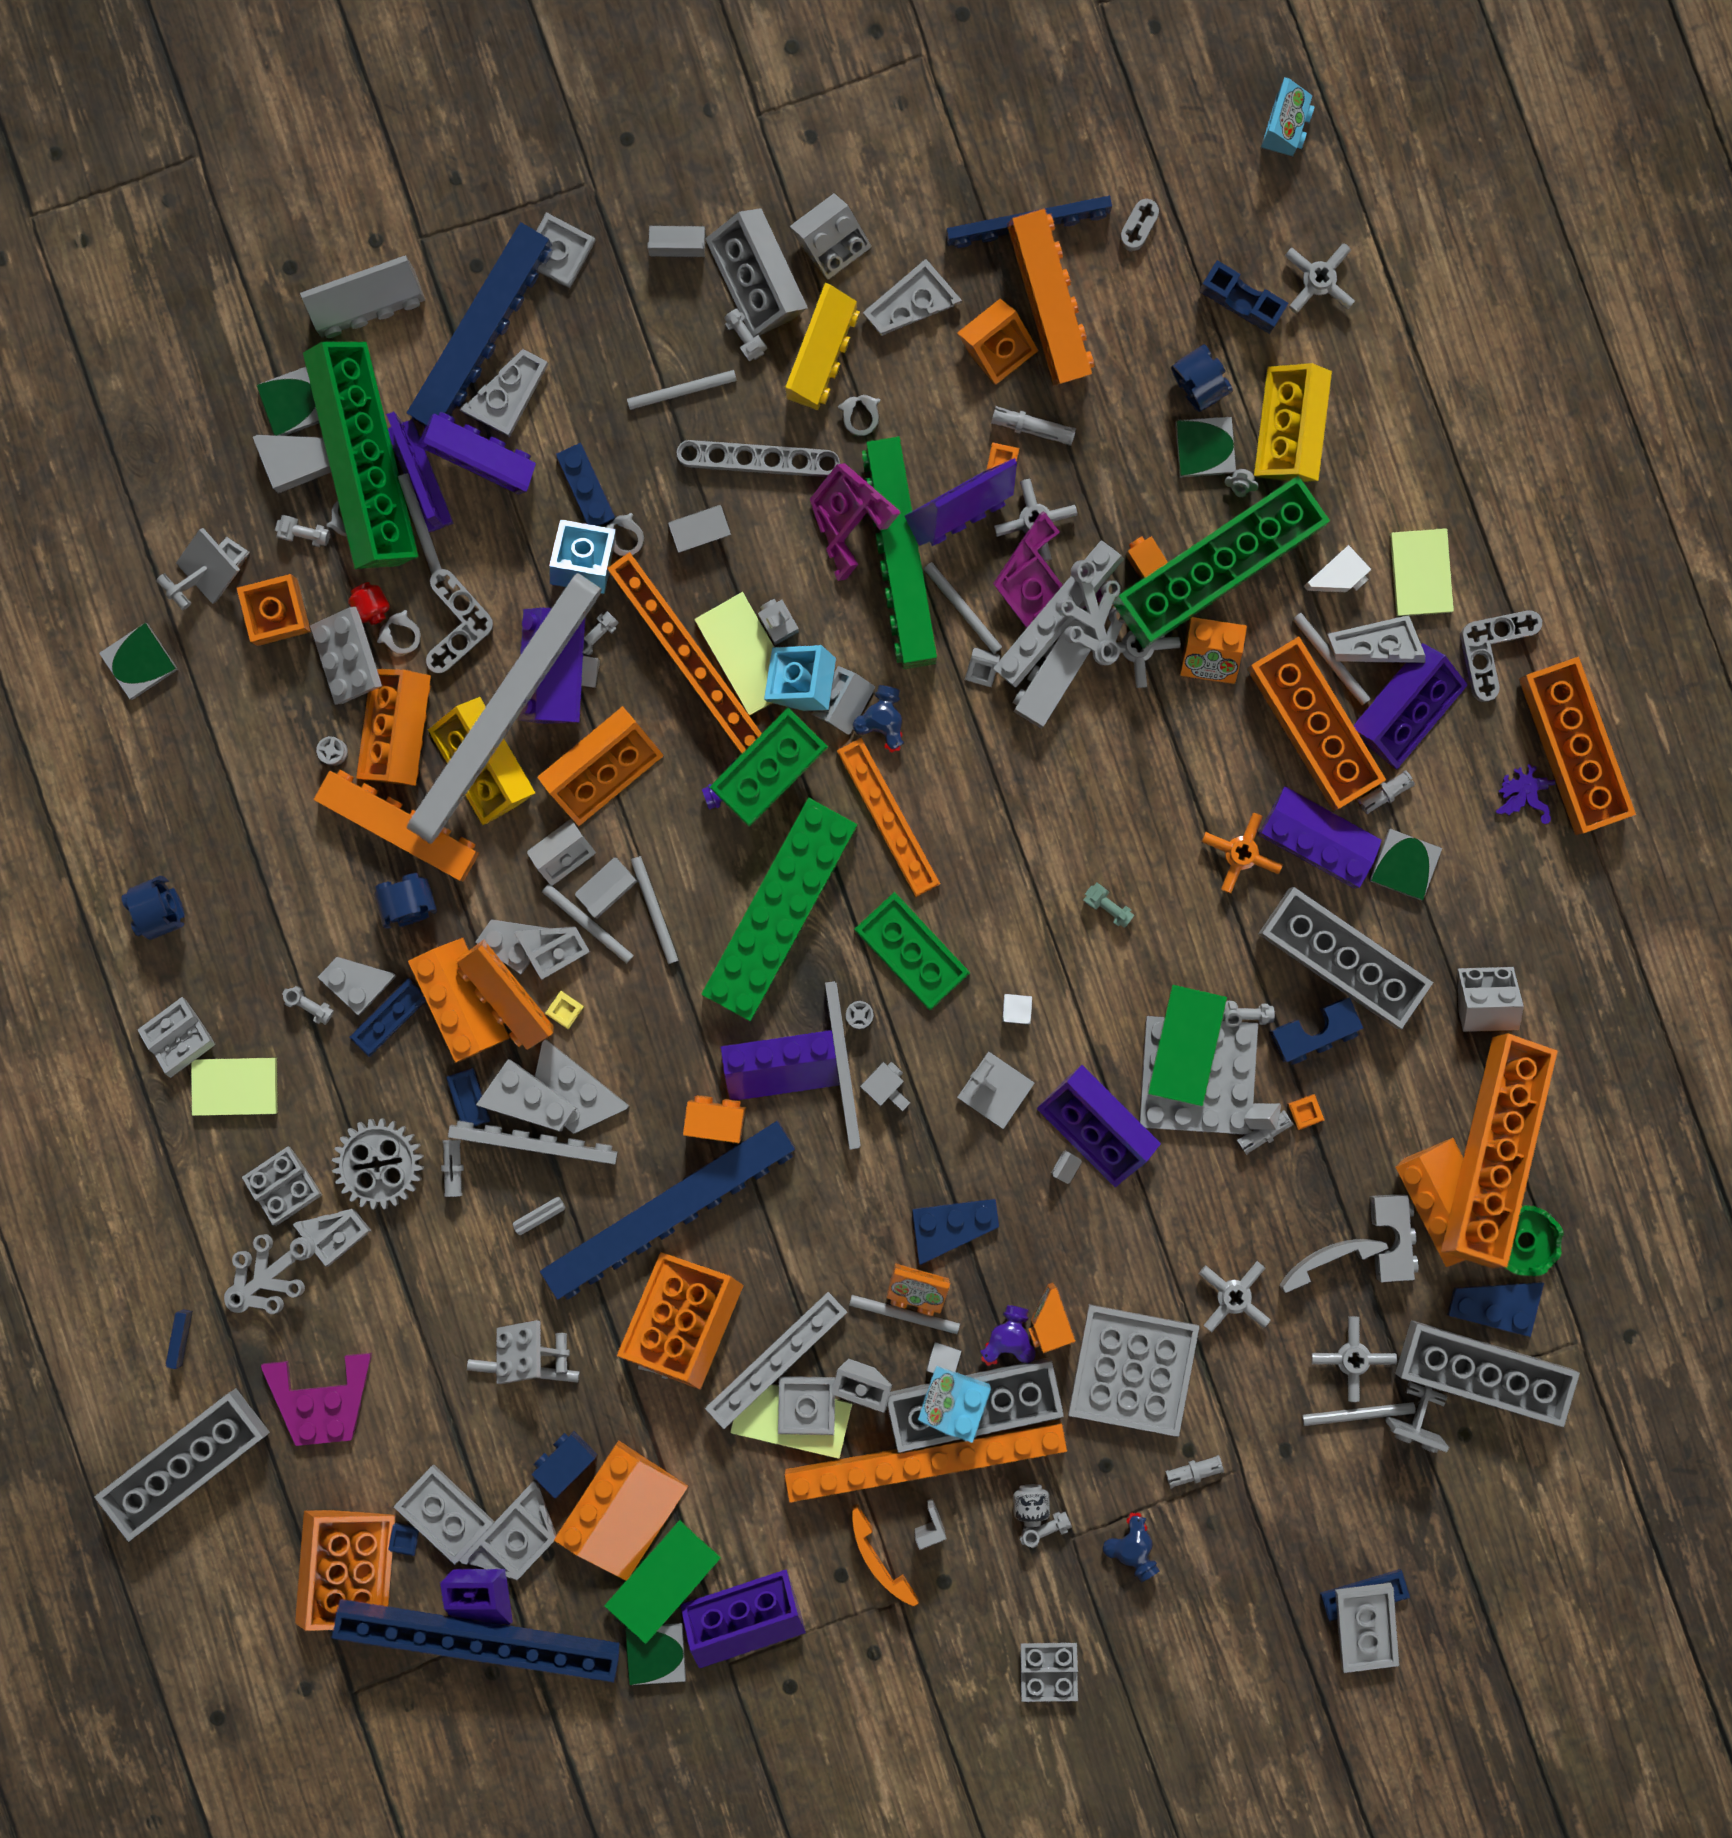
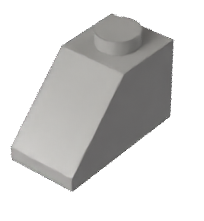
(862, 1385)

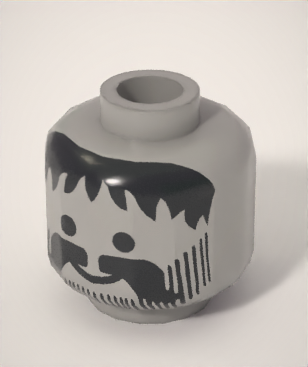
(1031, 1505)

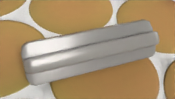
(538, 1216)

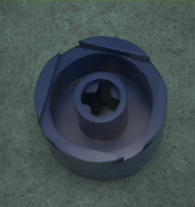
(1201, 378)
(404, 901)
(153, 908)

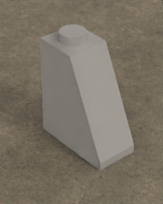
(292, 459)

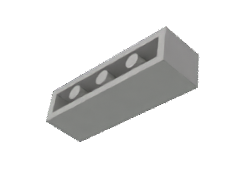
(1053, 678)

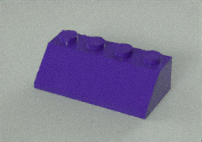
(477, 454)
(963, 504)
(560, 691)
(1410, 706)
(1320, 838)
(780, 1065)
(1099, 1126)
(742, 1618)

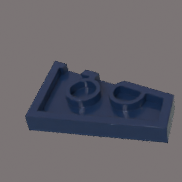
(952, 1225)
(1498, 1306)

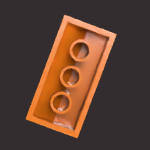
(394, 728)
(600, 766)
(505, 995)
(456, 1008)
(1432, 1183)

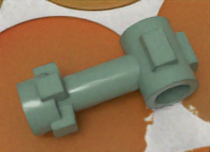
(1096, 897)

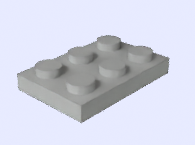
(345, 655)
(444, 1514)
(1367, 1627)

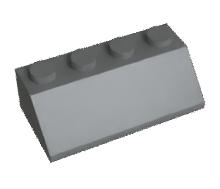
(756, 272)
(363, 297)

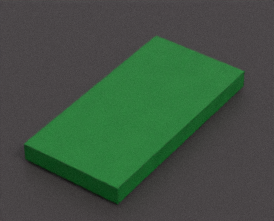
(768, 767)
(912, 951)
(1187, 1045)
(662, 1581)

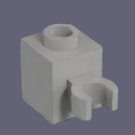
(777, 621)
(883, 1085)

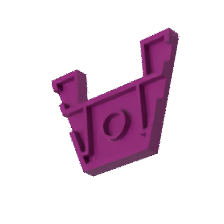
(839, 508)
(1026, 578)
(320, 1412)

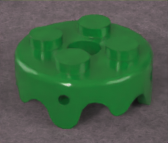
(1545, 1243)

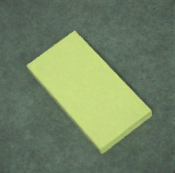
(740, 649)
(761, 1423)

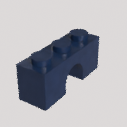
(1255, 306)
(1340, 1022)

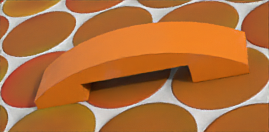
(899, 1586)

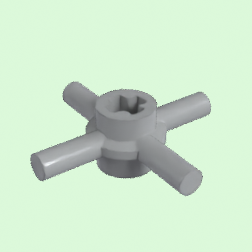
(1327, 285)
(1033, 508)
(1140, 658)
(1243, 1304)
(1361, 1366)

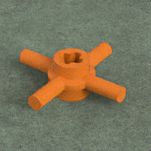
(1250, 848)

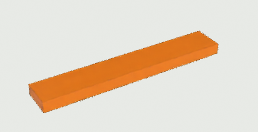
(888, 817)

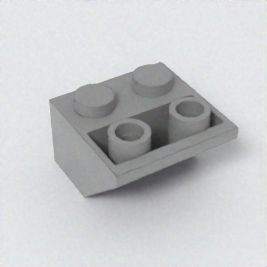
(831, 235)
(1489, 999)

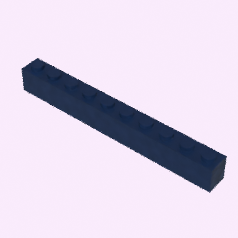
(667, 1210)
(476, 1640)

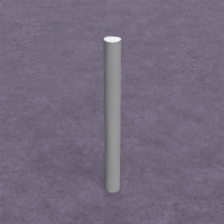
(681, 389)
(420, 524)
(962, 608)
(1327, 654)
(654, 910)
(587, 923)
(904, 1314)
(546, 1373)
(1358, 1414)

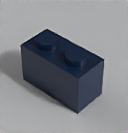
(564, 1463)

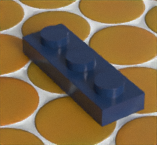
(585, 486)

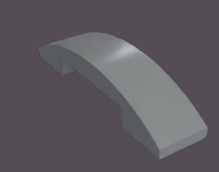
(1298, 1274)

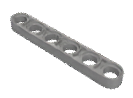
(757, 464)

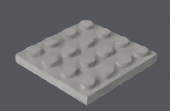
(1228, 1089)
(1133, 1370)

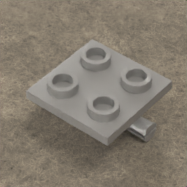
(206, 568)
(995, 1090)
(521, 1352)
(1407, 1432)

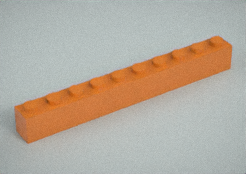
(684, 652)
(929, 1461)

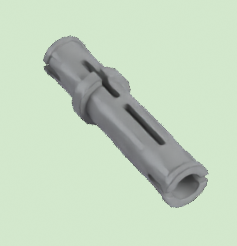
(1024, 423)

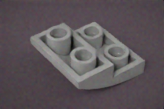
(282, 1186)
(1049, 1672)

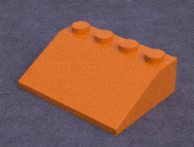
(680, 1320)
(621, 1512)
(342, 1559)

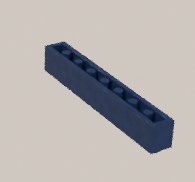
(482, 325)

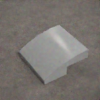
(176, 1037)

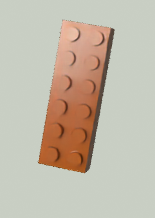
(1049, 296)
(1316, 724)
(1577, 746)

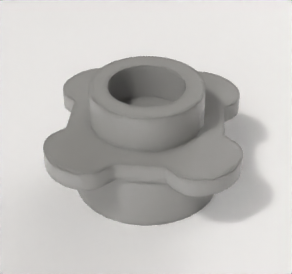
(1241, 482)

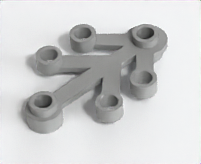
(1095, 617)
(265, 1276)

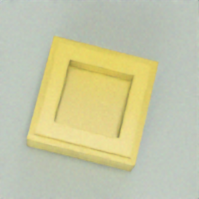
(564, 1010)

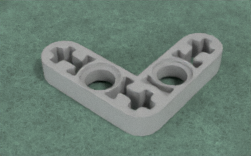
(465, 628)
(1483, 647)

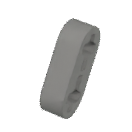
(1133, 221)

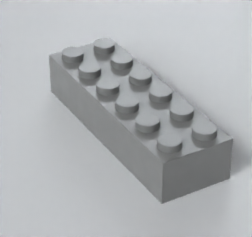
(1345, 958)
(1487, 1373)
(1017, 1398)
(182, 1464)

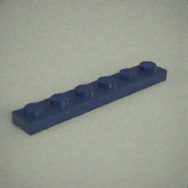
(1067, 214)

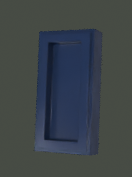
(466, 1094)
(178, 1339)

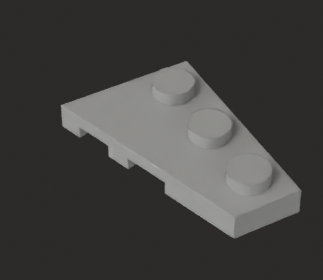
(911, 299)
(507, 395)
(1378, 642)
(526, 1098)

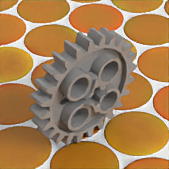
(374, 1139)

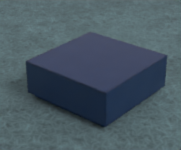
(403, 1539)

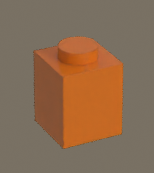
(1145, 556)

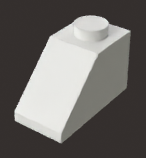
(1341, 573)

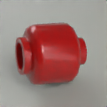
(370, 603)

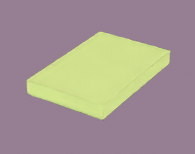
(1421, 572)
(234, 1086)

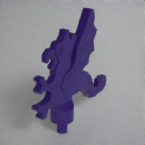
(1527, 788)

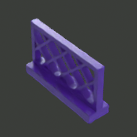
(416, 463)

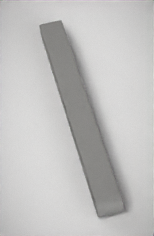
(504, 708)

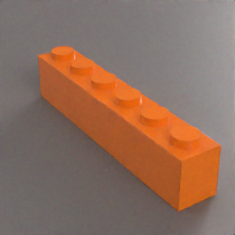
(391, 823)

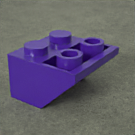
(477, 1595)

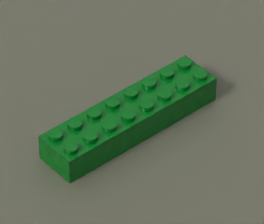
(360, 454)
(902, 557)
(1220, 562)
(779, 909)

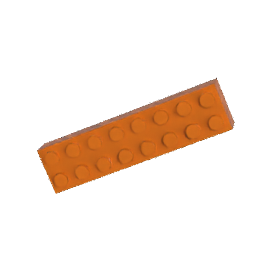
(1499, 1151)

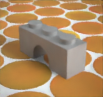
(1398, 1261)

